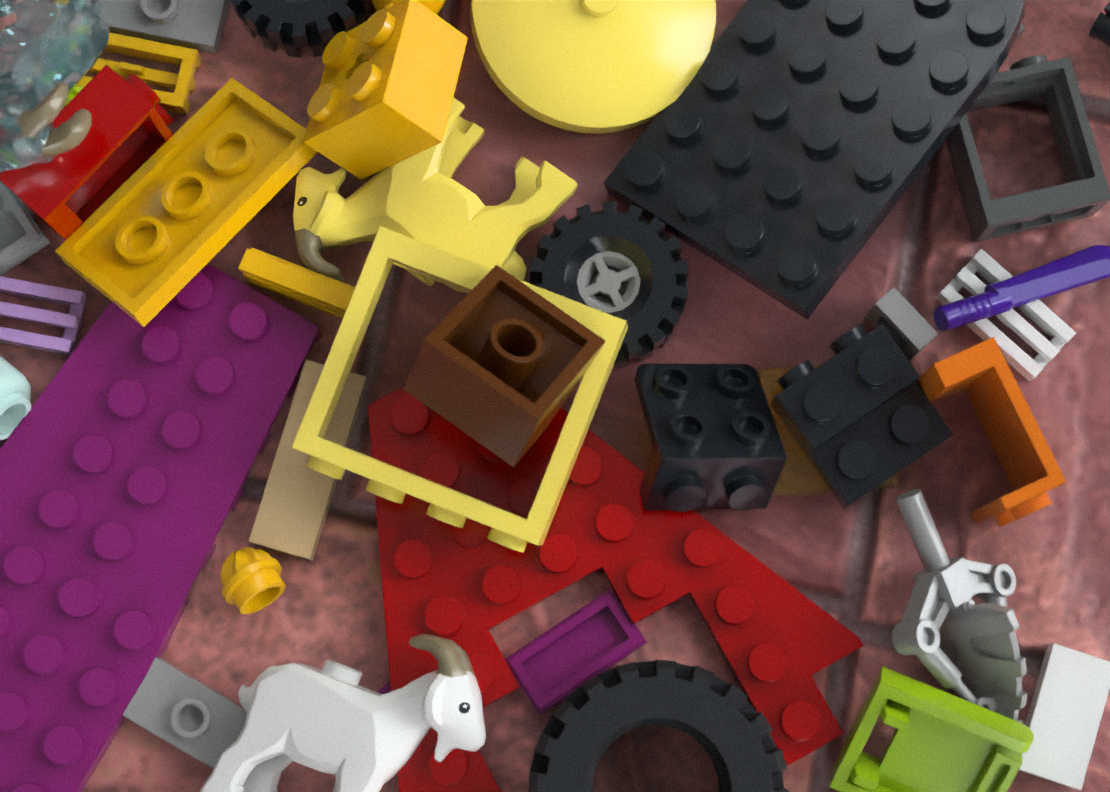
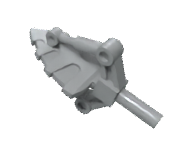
(960, 641)

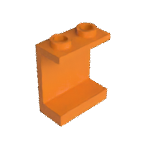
(1007, 424)

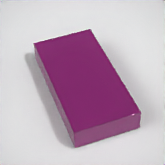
(575, 651)

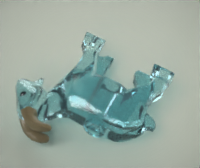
(39, 65)

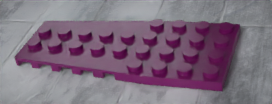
(119, 507)

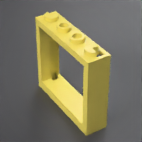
(393, 482)

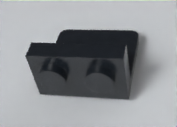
(708, 438)

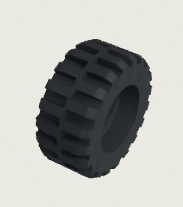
(657, 695)

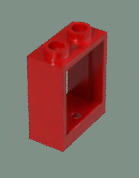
(123, 136)

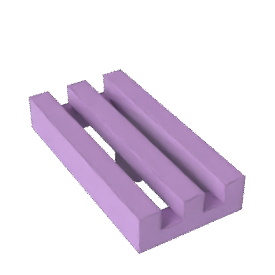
(71, 322)

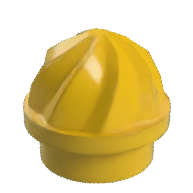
(251, 580)

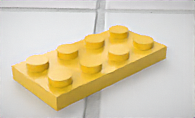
(187, 201)

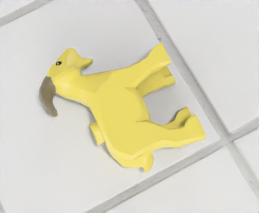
(428, 205)

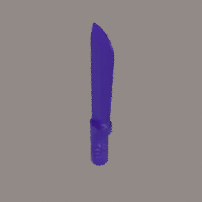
(1047, 280)

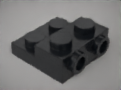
(859, 413)

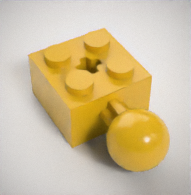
(386, 87)

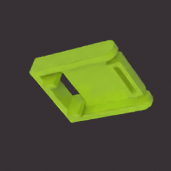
(936, 744)

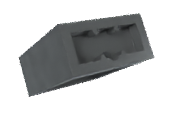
(1035, 209)

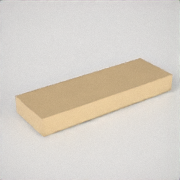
(295, 495)

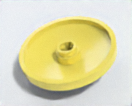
(593, 60)

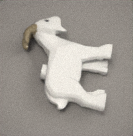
(347, 728)

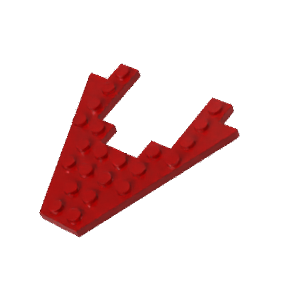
(465, 585)

